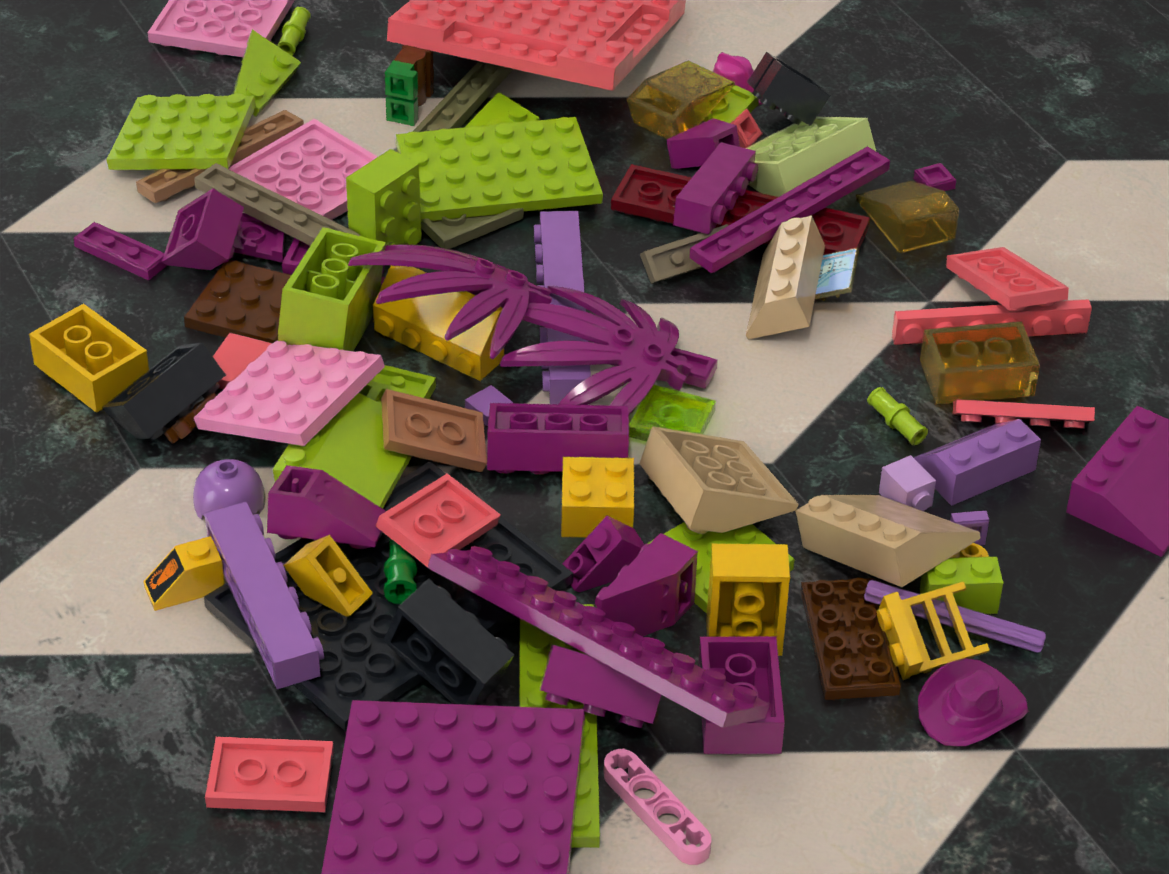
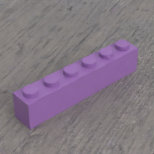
(263, 595)

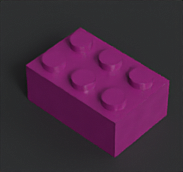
(751, 664)

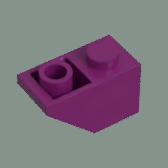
(698, 143)
(603, 554)

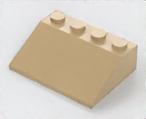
(713, 480)
(880, 535)

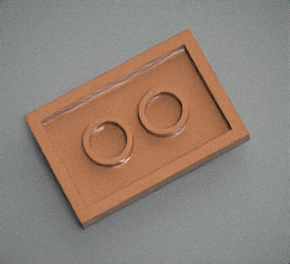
(433, 430)

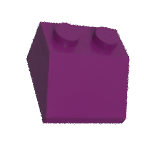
(204, 232)

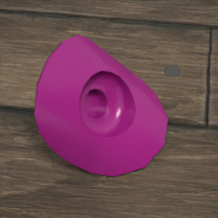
(968, 703)

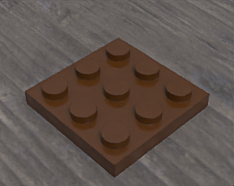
(240, 302)

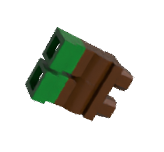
(408, 84)

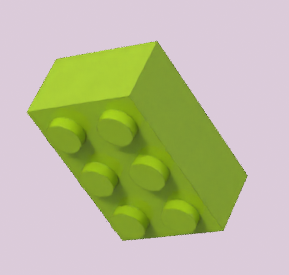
(386, 200)

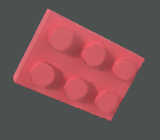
(438, 519)
(269, 774)

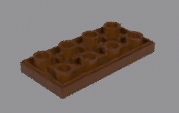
(848, 640)

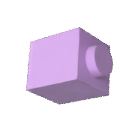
(907, 483)

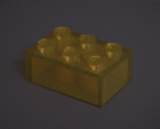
(979, 362)

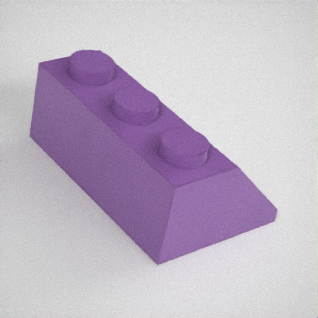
(982, 460)

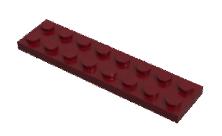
(654, 195)

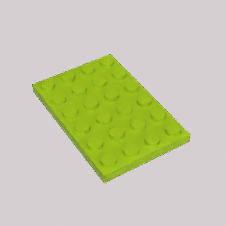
(501, 168)

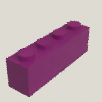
(715, 188)

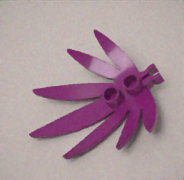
(461, 272)
(637, 351)

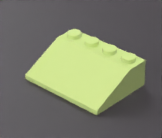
(805, 151)

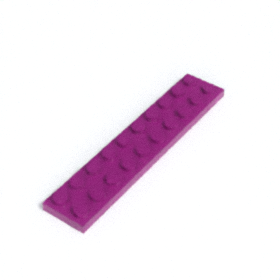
(601, 638)

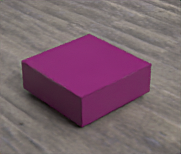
(935, 176)

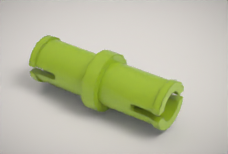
(294, 30)
(897, 416)

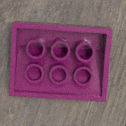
(1128, 483)

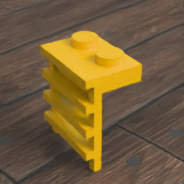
(906, 640)

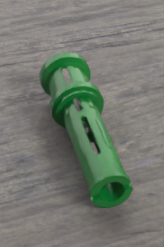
(400, 571)

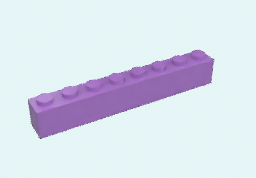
(560, 254)

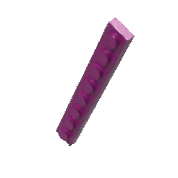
(797, 203)

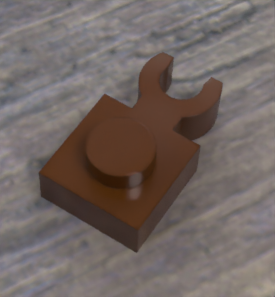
(186, 424)

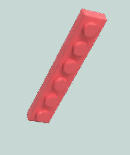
(1059, 319)

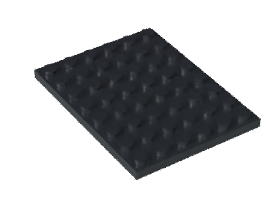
(355, 655)

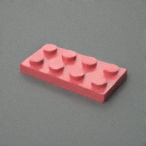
(1007, 278)

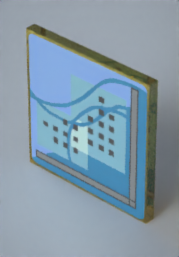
(837, 273)

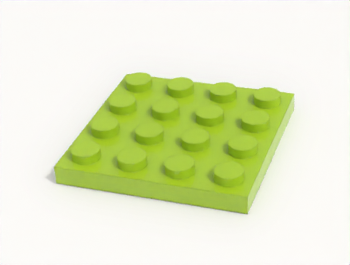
(181, 132)

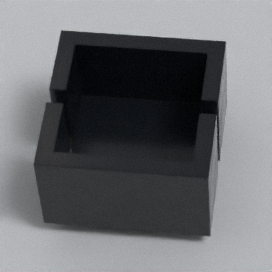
(787, 90)

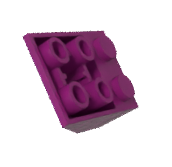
(318, 505)
(653, 588)

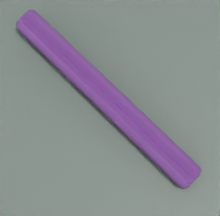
(974, 621)

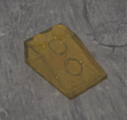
(911, 214)

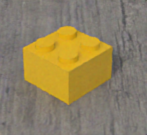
(596, 490)

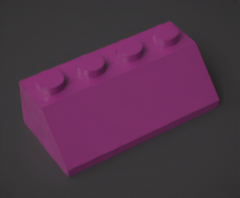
(542, 434)

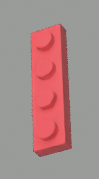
(1037, 413)

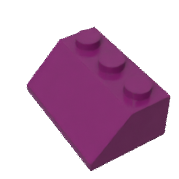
(598, 686)

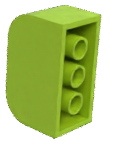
(326, 298)

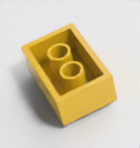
(88, 356)
(748, 591)

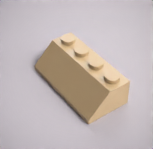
(787, 279)

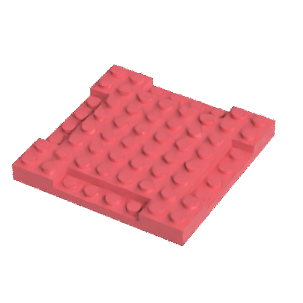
(558, 39)

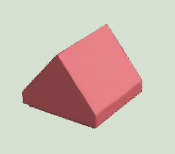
(747, 129)

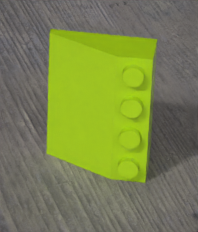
(352, 452)

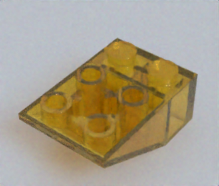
(677, 98)

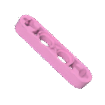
(662, 802)

